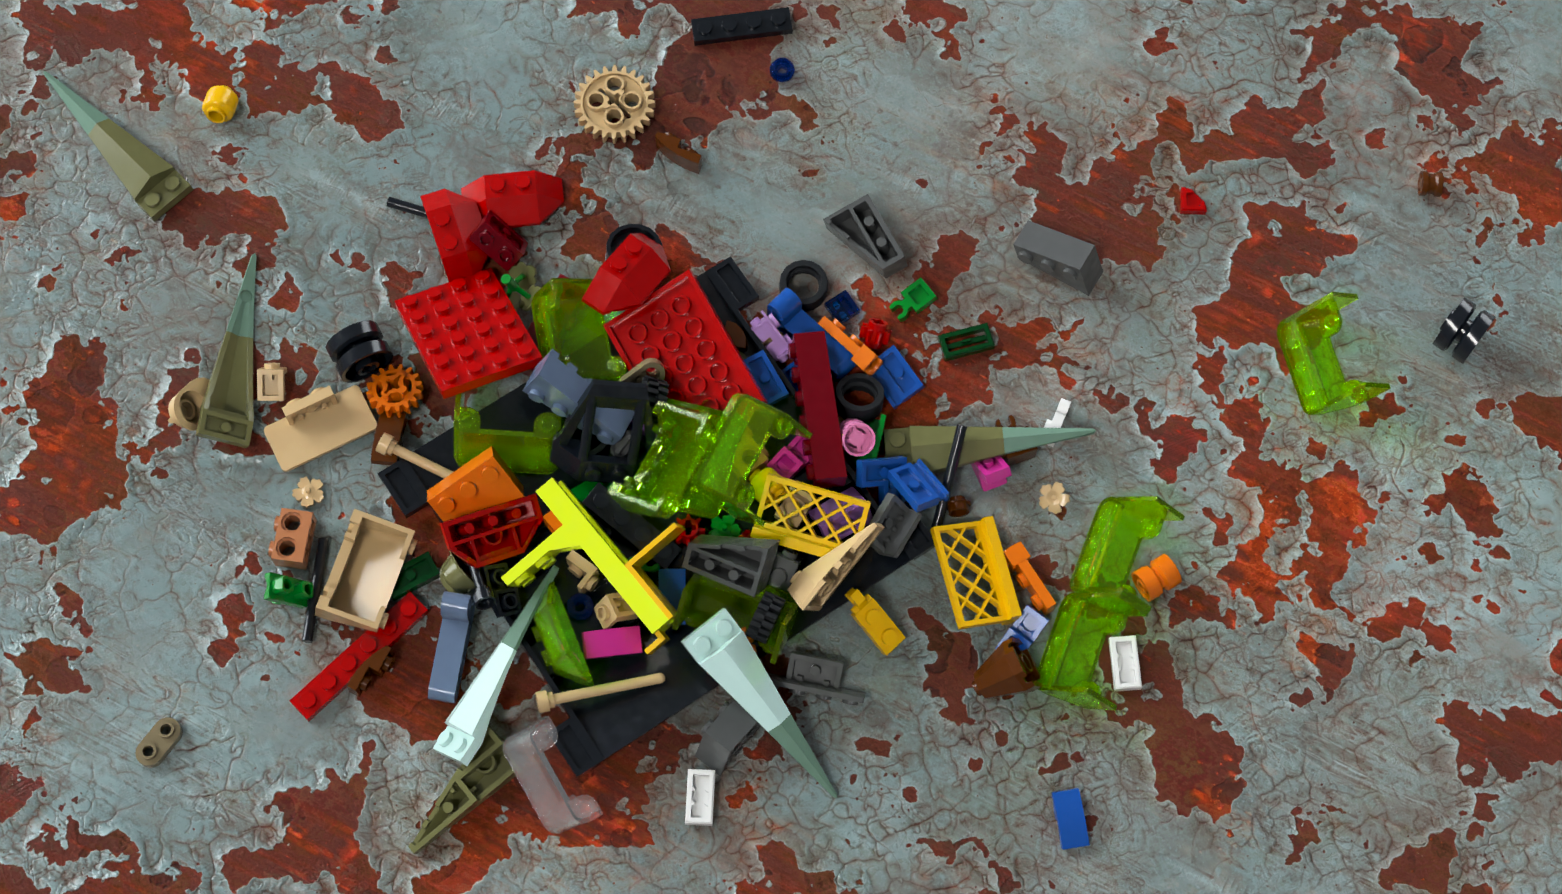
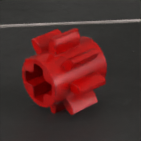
(875, 333)
(689, 523)

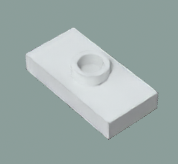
(1125, 663)
(700, 797)

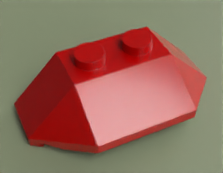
(517, 197)
(452, 223)
(628, 275)
(494, 531)

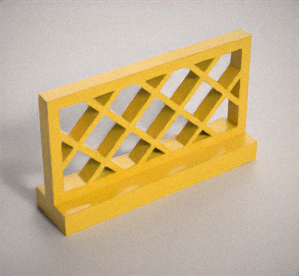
(798, 539)
(996, 573)

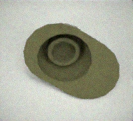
(456, 575)

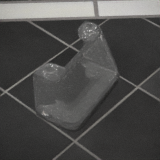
(527, 759)

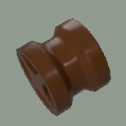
(1430, 183)

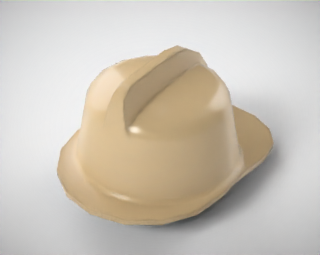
(186, 405)

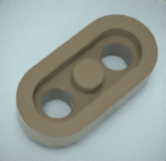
(639, 371)
(160, 743)

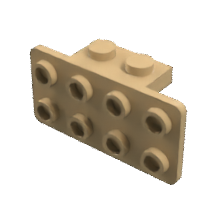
(319, 425)

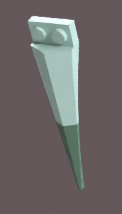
(732, 662)
(473, 712)

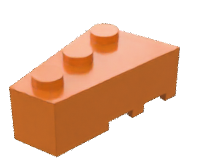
(475, 486)

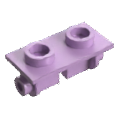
(767, 328)

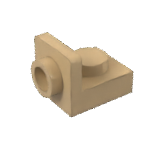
(271, 382)
(787, 506)
(581, 567)
(613, 609)

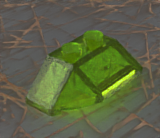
(559, 639)

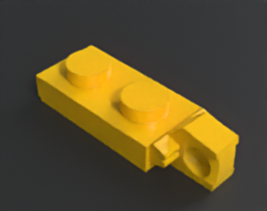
(874, 621)

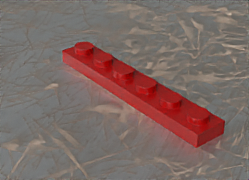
(336, 675)

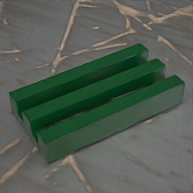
(945, 348)

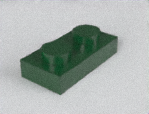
(415, 575)

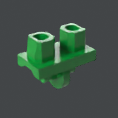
(287, 590)

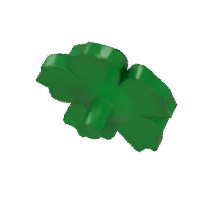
(725, 526)

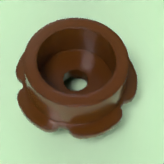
(958, 506)

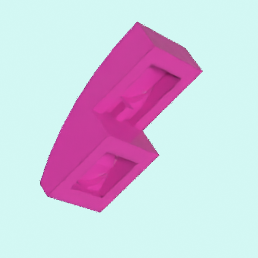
(790, 459)
(612, 642)

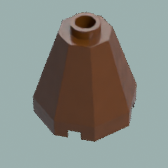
(1007, 672)

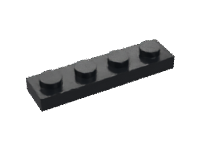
(741, 26)
(628, 525)

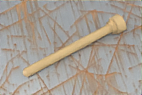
(389, 446)
(547, 700)

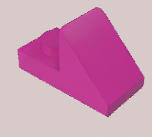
(991, 472)

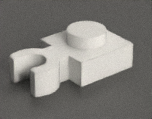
(1059, 416)

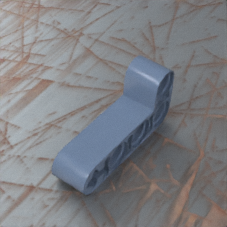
(452, 646)

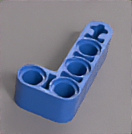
(789, 313)

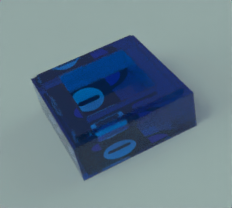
(842, 307)

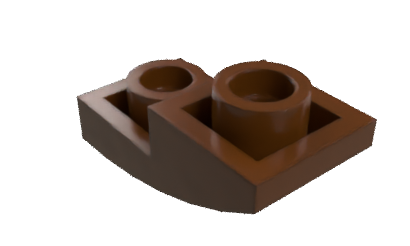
(671, 147)
(393, 426)
(376, 664)

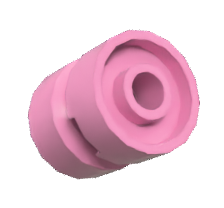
(856, 437)

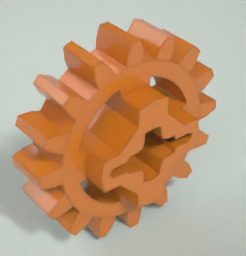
(394, 390)

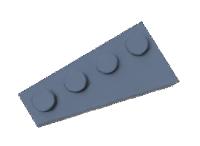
(562, 387)

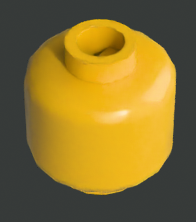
(220, 104)
(757, 480)

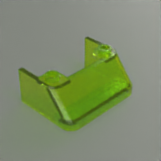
(1313, 361)
(739, 441)
(519, 449)
(1114, 543)
(705, 597)
(1077, 644)

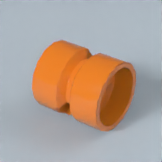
(1159, 576)

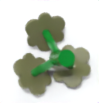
(520, 280)

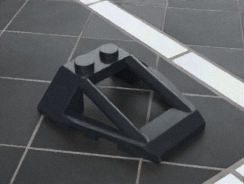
(573, 454)

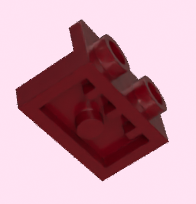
(499, 241)

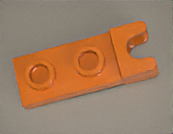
(862, 355)
(1018, 561)

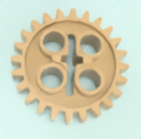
(597, 118)

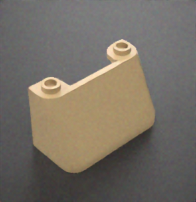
(365, 572)

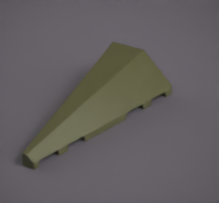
(467, 790)

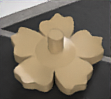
(308, 492)
(1053, 497)

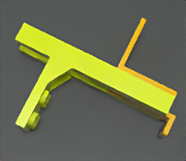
(584, 533)

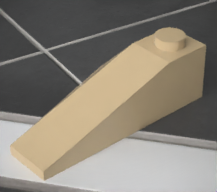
(821, 578)

